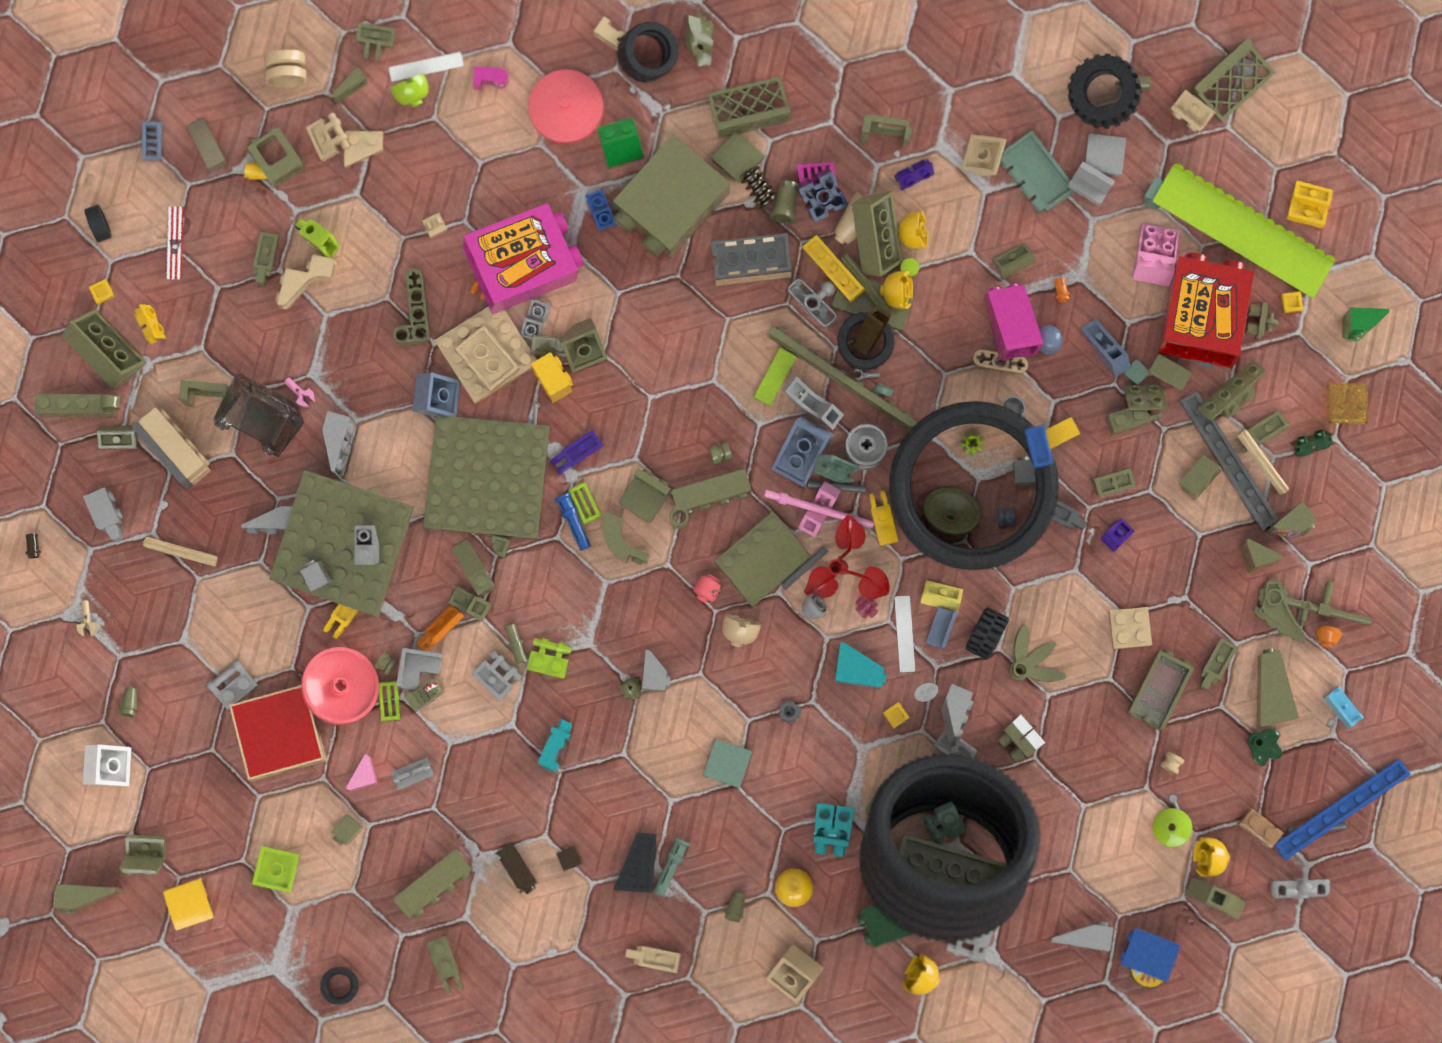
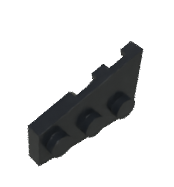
(639, 865)

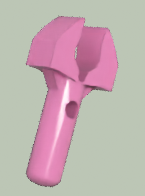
(300, 393)

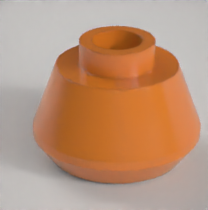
(1328, 636)

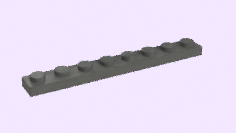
(1230, 463)

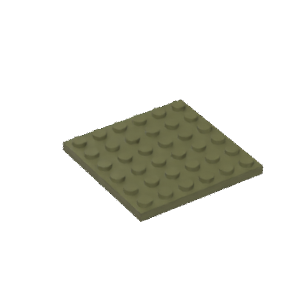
(486, 477)
(324, 531)

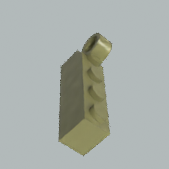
(76, 405)

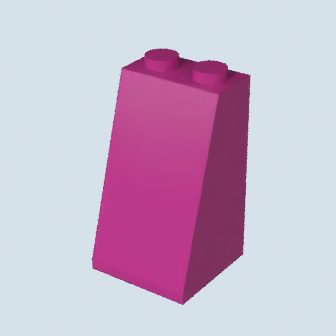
(1013, 322)

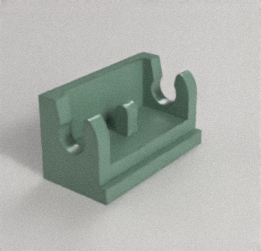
(835, 468)

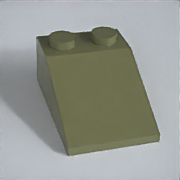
(72, 897)

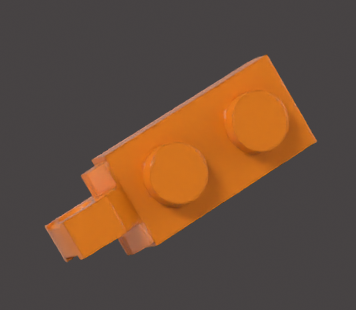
(439, 628)

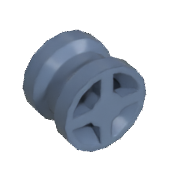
(1006, 517)

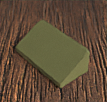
(1014, 260)
(116, 437)

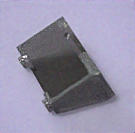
(259, 414)

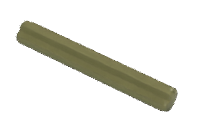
(870, 290)

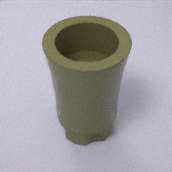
(785, 203)

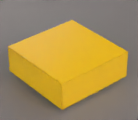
(101, 291)
(1292, 302)
(896, 715)

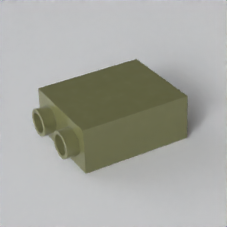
(670, 198)

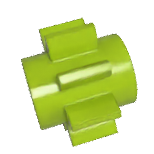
(971, 438)

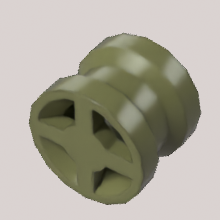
(386, 663)

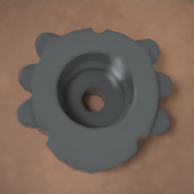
(795, 712)

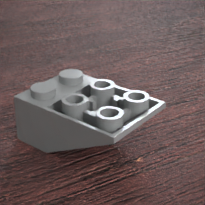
(337, 435)

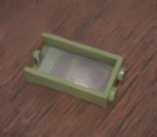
(1161, 690)

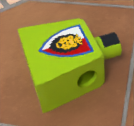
(317, 237)

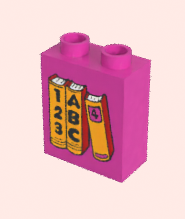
(522, 257)

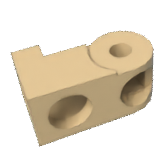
(607, 34)

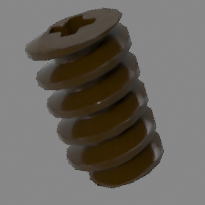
(758, 186)

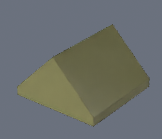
(1258, 556)

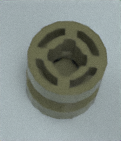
(720, 453)

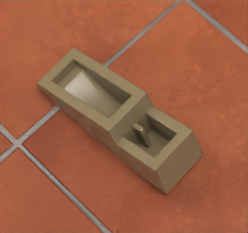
(206, 145)

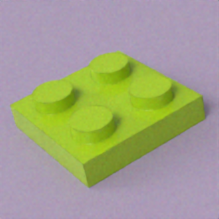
(276, 869)

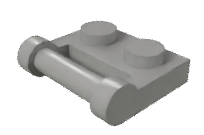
(237, 689)

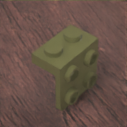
(645, 495)
(143, 854)

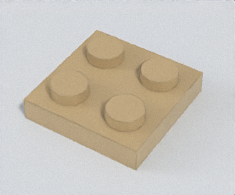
(1130, 628)

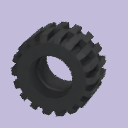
(987, 633)

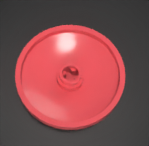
(565, 106)
(340, 685)

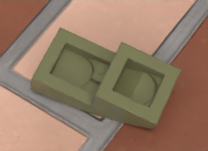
(469, 603)

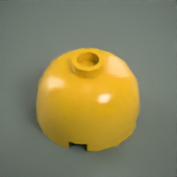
(912, 230)
(897, 290)
(1210, 857)
(794, 887)
(921, 976)

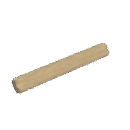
(1263, 462)
(180, 551)

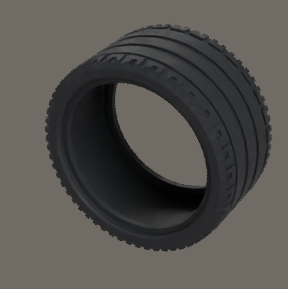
(901, 497)
(978, 793)

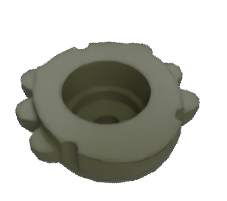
(633, 693)

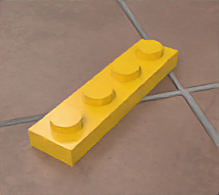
(833, 268)

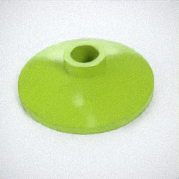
(1179, 835)

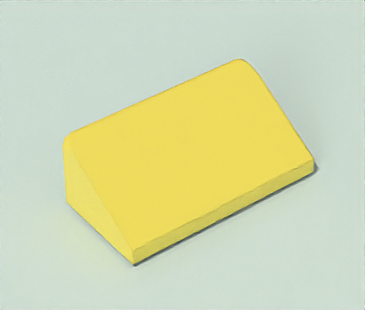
(941, 596)

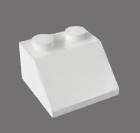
(106, 765)

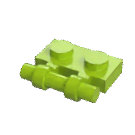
(547, 664)

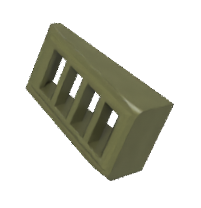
(350, 85)

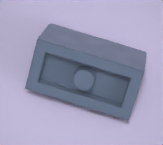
(941, 628)

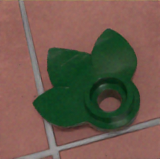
(1267, 746)

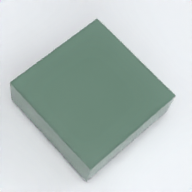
(1136, 373)

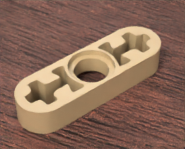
(984, 365)

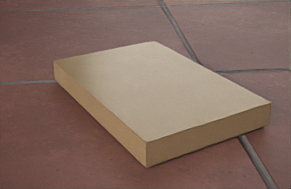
(487, 358)

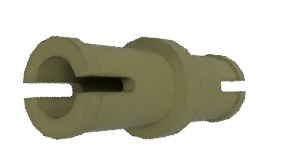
(515, 643)

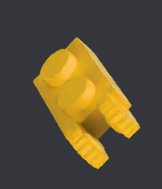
(883, 520)
(344, 616)

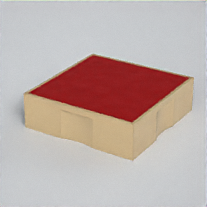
(276, 733)

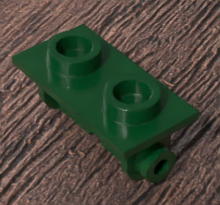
(1319, 439)

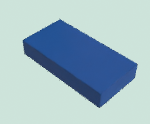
(1038, 446)

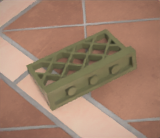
(1226, 65)
(755, 120)

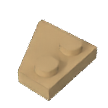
(362, 146)

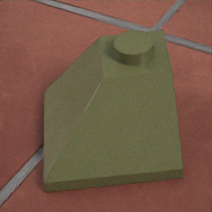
(583, 345)

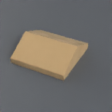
(983, 155)

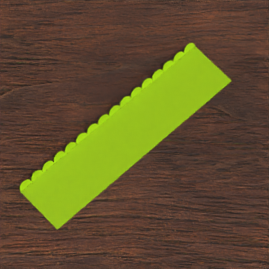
(1244, 230)

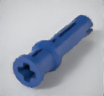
(569, 512)

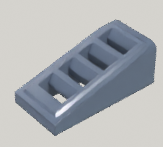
(145, 125)

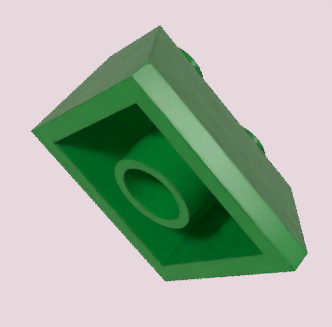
(620, 142)
(1360, 321)

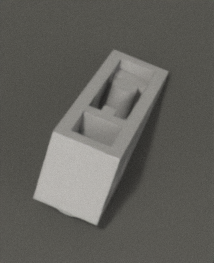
(1091, 936)

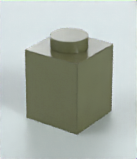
(346, 830)

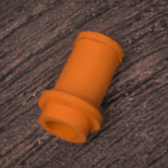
(1061, 289)

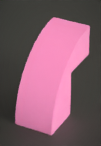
(825, 497)

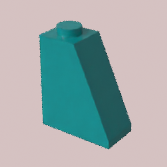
(858, 669)

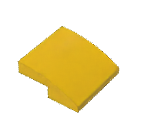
(1309, 204)
(188, 904)

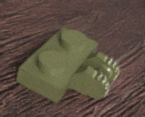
(375, 36)

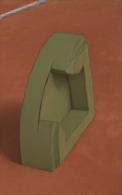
(500, 545)

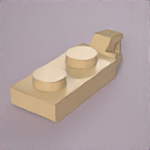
(655, 958)

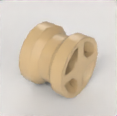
(1172, 763)

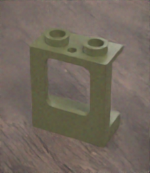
(871, 124)
(282, 169)
(189, 389)

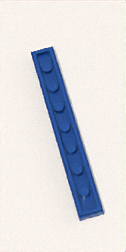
(1341, 809)

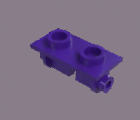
(922, 171)

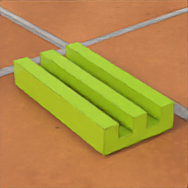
(591, 517)
(389, 697)

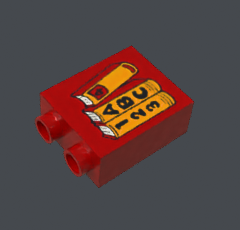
(1206, 310)

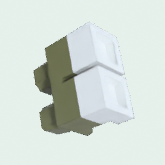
(1024, 747)

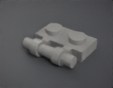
(492, 680)
(974, 954)

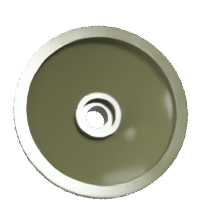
(951, 511)

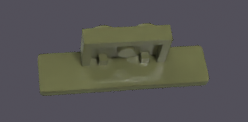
(1233, 393)

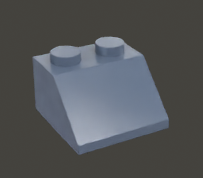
(436, 395)

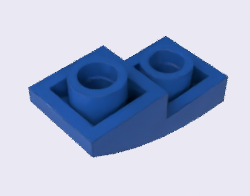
(600, 209)

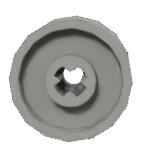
(870, 436)

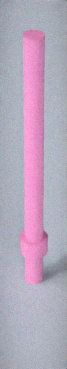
(784, 499)

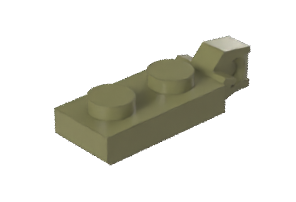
(265, 256)
(1217, 663)

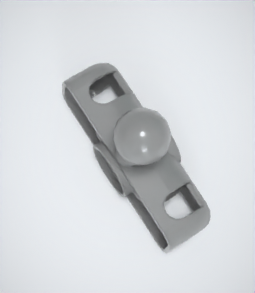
(819, 312)
(1299, 888)

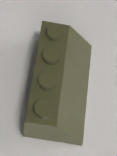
(877, 233)
(103, 348)
(433, 884)

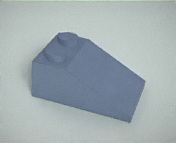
(801, 450)

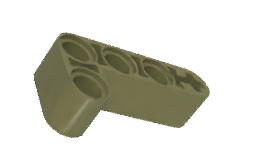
(415, 307)

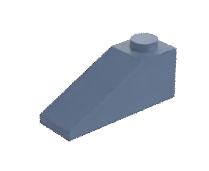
(1107, 348)

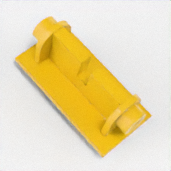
(147, 316)

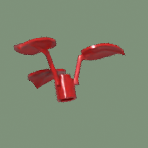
(821, 580)

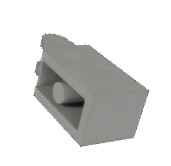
(104, 513)

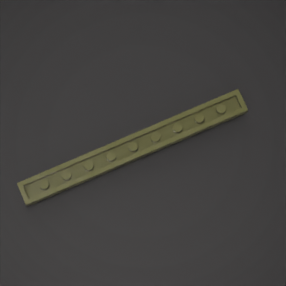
(841, 377)

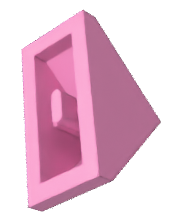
(363, 776)

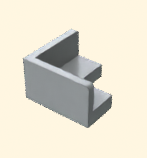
(415, 662)

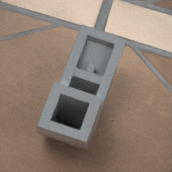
(811, 403)

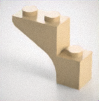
(296, 282)

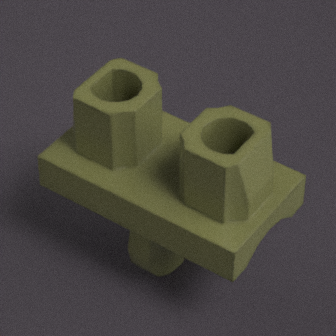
(1257, 329)

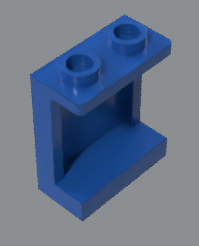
(1150, 955)

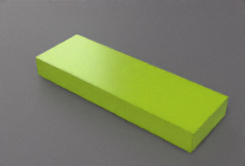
(774, 377)

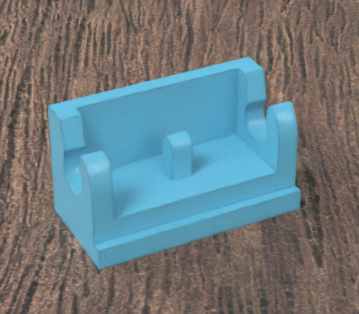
(1343, 707)

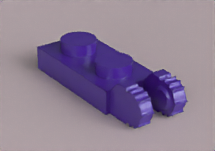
(578, 451)

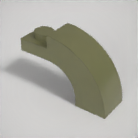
(612, 533)

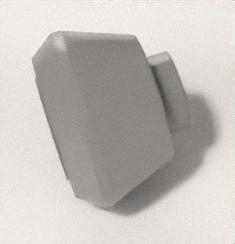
(814, 607)

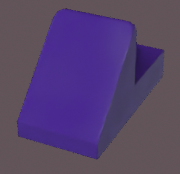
(1117, 534)

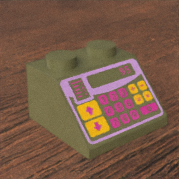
(1296, 522)

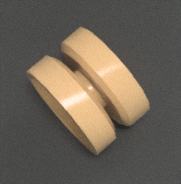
(285, 68)

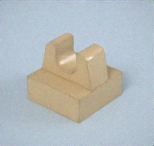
(435, 225)

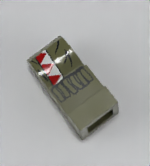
(425, 695)

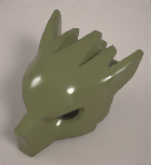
(700, 32)

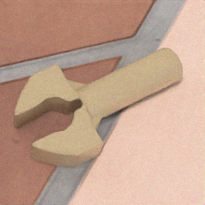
(86, 620)

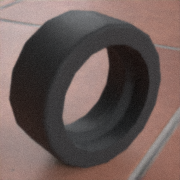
(98, 223)
(324, 985)

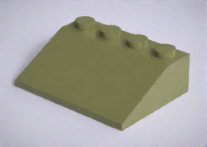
(762, 559)

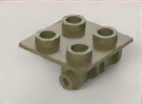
(1145, 397)

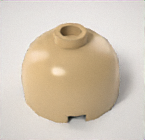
(740, 630)

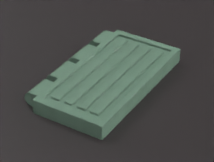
(1038, 171)

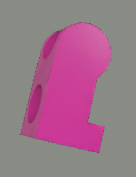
(490, 76)

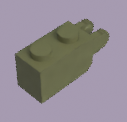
(1129, 420)
(444, 962)

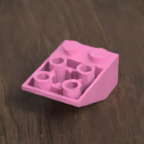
(1156, 255)

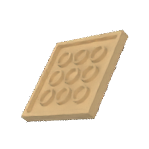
(504, 332)

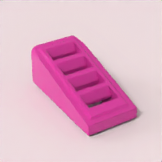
(814, 166)

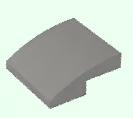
(1106, 153)

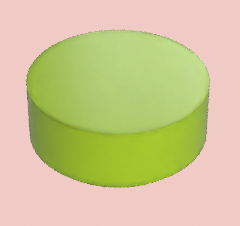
(911, 266)

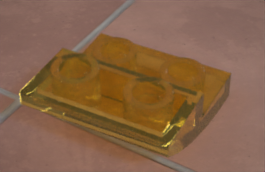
(1347, 403)

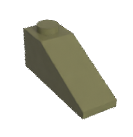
(473, 568)

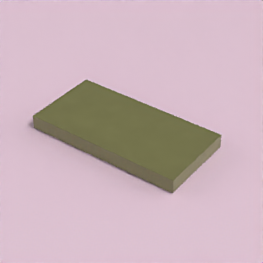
(864, 304)

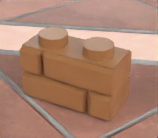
(1260, 828)

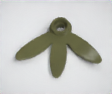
(1027, 665)

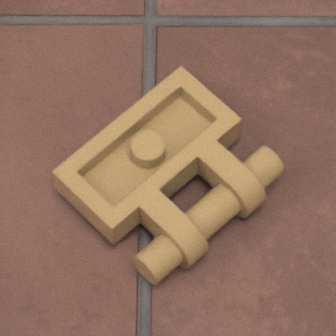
(322, 139)

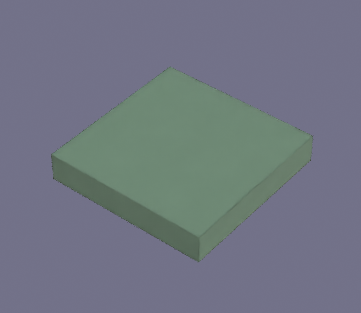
(727, 763)

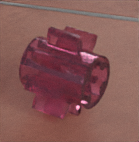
(866, 607)

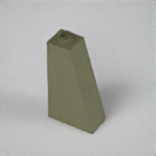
(1274, 692)

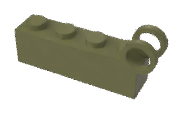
(707, 493)

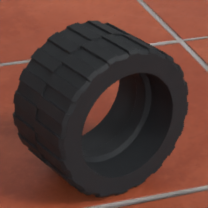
(668, 46)
(850, 358)

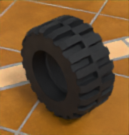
(1087, 73)

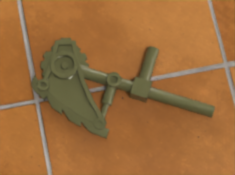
(1275, 609)

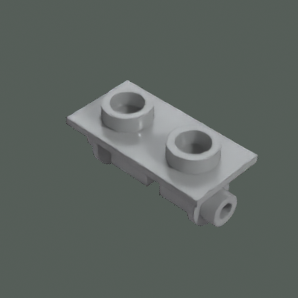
(412, 773)

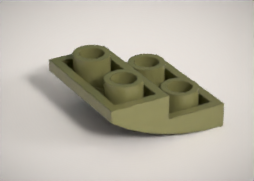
(737, 156)

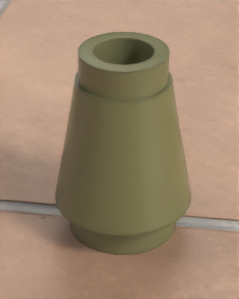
(128, 705)
(735, 908)

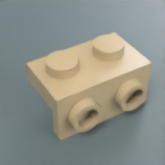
(1192, 111)

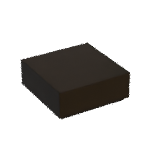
(569, 858)

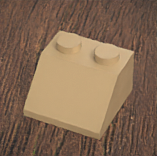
(794, 973)

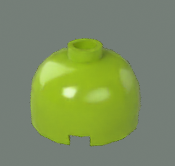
(411, 91)

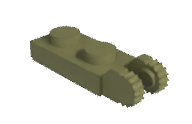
(1266, 429)

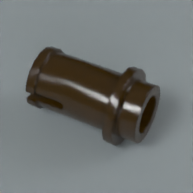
(32, 546)

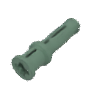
(674, 858)

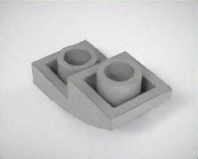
(535, 318)

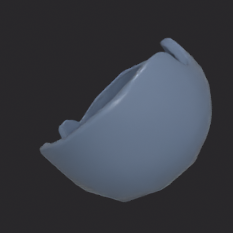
(1051, 339)

